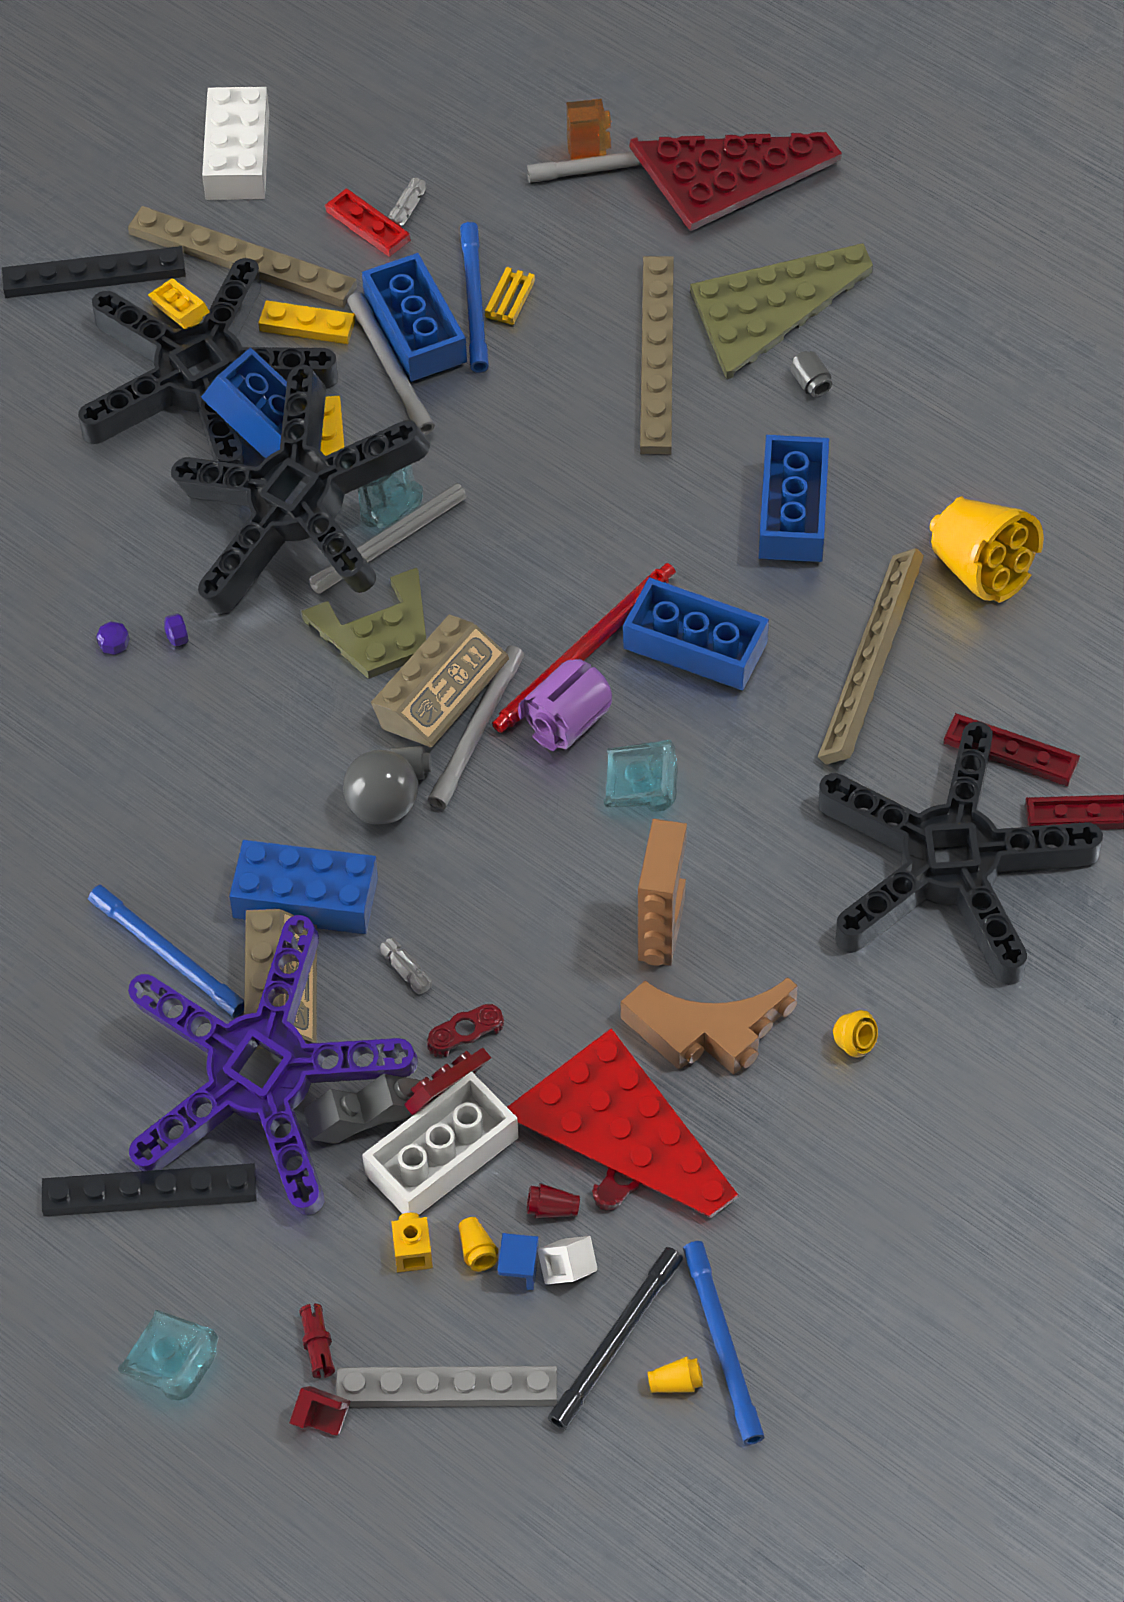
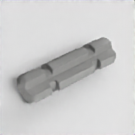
(408, 201)
(405, 965)

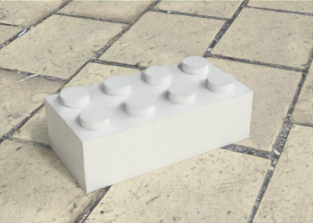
(235, 143)
(440, 1145)

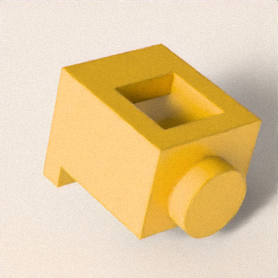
(411, 1243)

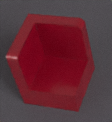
(319, 1410)

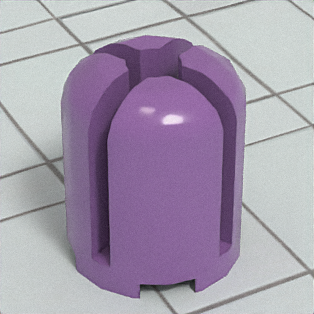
(566, 704)

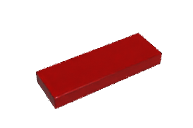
(368, 222)

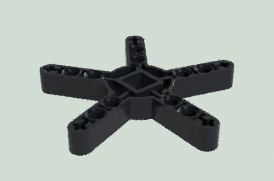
(181, 349)
(274, 480)
(953, 882)

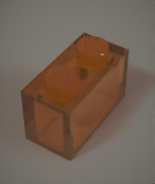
(587, 129)

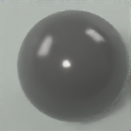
(380, 787)

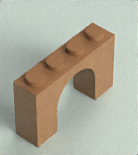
(661, 892)

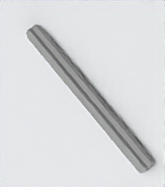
(395, 533)

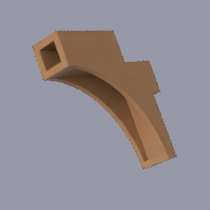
(725, 1030)

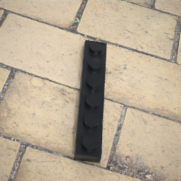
(93, 272)
(149, 1189)

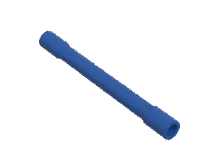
(477, 347)
(219, 992)
(745, 1411)

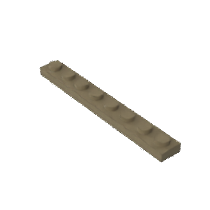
(225, 250)
(657, 355)
(871, 657)

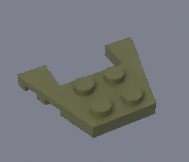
(379, 639)

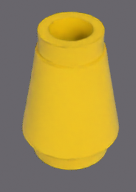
(477, 1245)
(676, 1377)

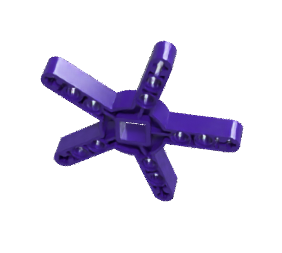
(231, 1047)

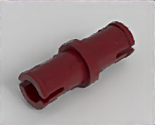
(317, 1341)

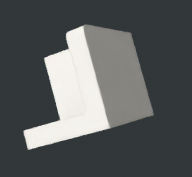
(567, 1260)

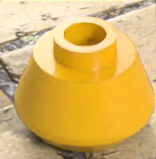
(856, 1033)

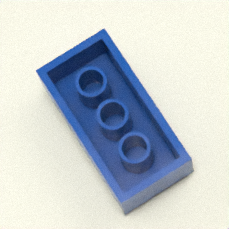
(414, 317)
(794, 498)
(695, 633)
(320, 884)

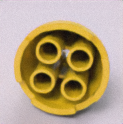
(987, 546)

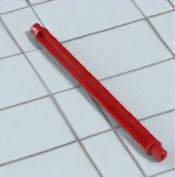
(584, 646)

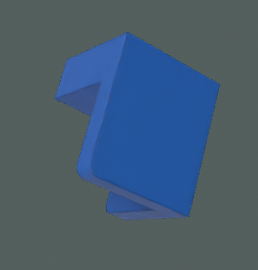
(519, 1257)

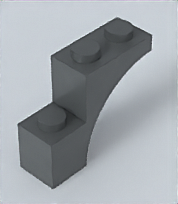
(345, 1113)

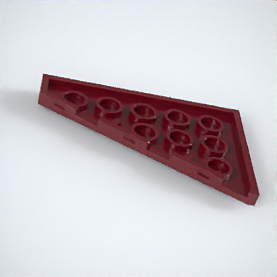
(721, 175)

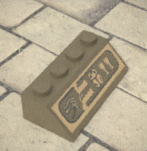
(438, 681)
(261, 940)

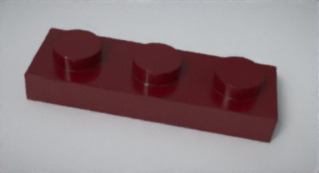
(445, 1077)

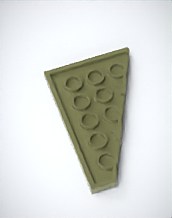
(757, 307)

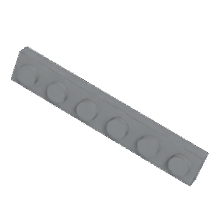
(448, 1386)

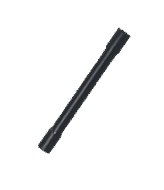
(574, 1397)

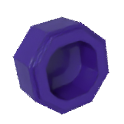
(176, 630)
(112, 638)

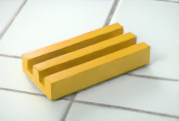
(516, 279)

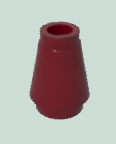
(551, 1202)

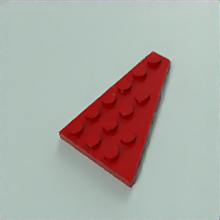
(618, 1117)

